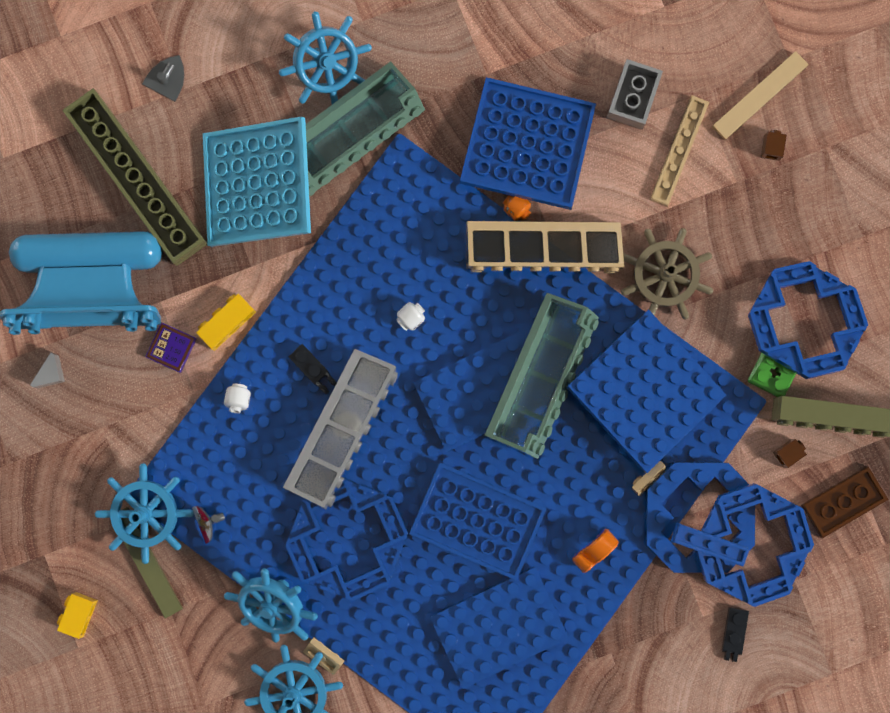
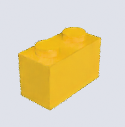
(76, 615)

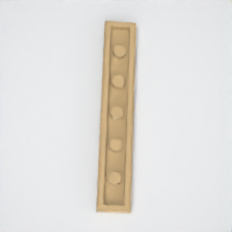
(760, 95)
(679, 151)

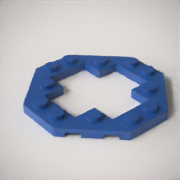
(789, 353)
(659, 517)
(386, 554)
(789, 563)

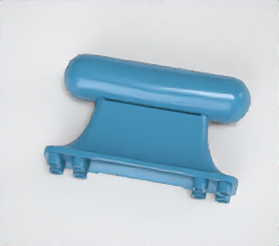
(83, 280)

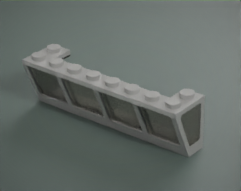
(340, 429)

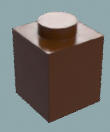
(773, 145)
(790, 453)

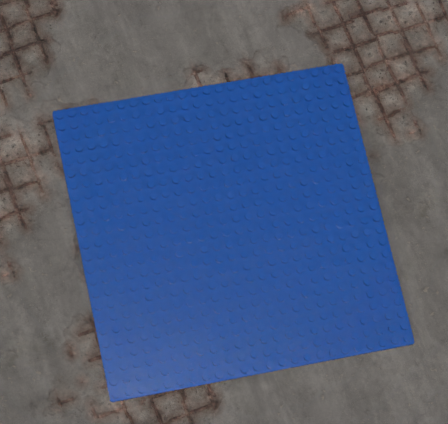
(389, 247)

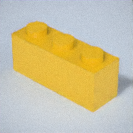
(225, 321)

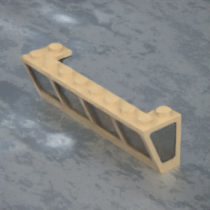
(544, 246)

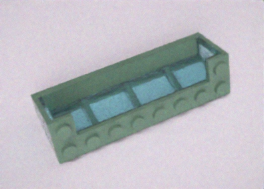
(359, 124)
(542, 374)

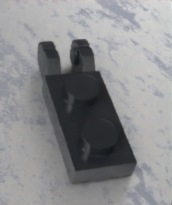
(311, 367)

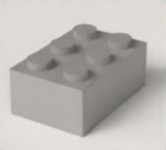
(634, 94)

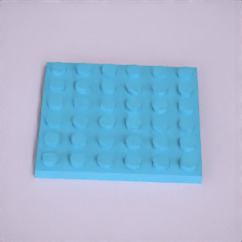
(256, 182)

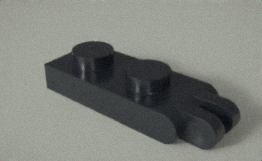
(734, 633)

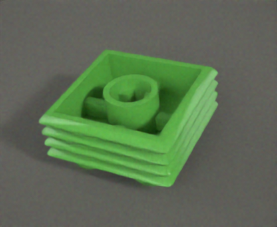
(763, 377)

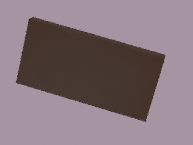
(844, 502)

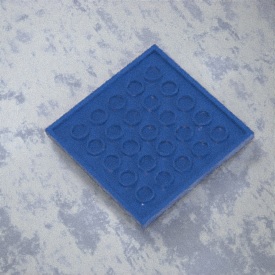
(528, 143)
(646, 391)

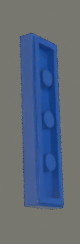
(710, 544)

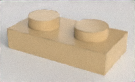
(642, 483)
(330, 660)

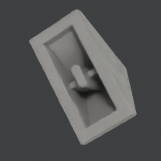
(49, 373)

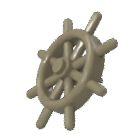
(667, 273)

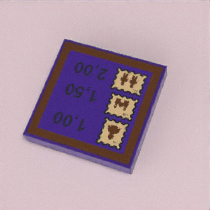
(171, 347)

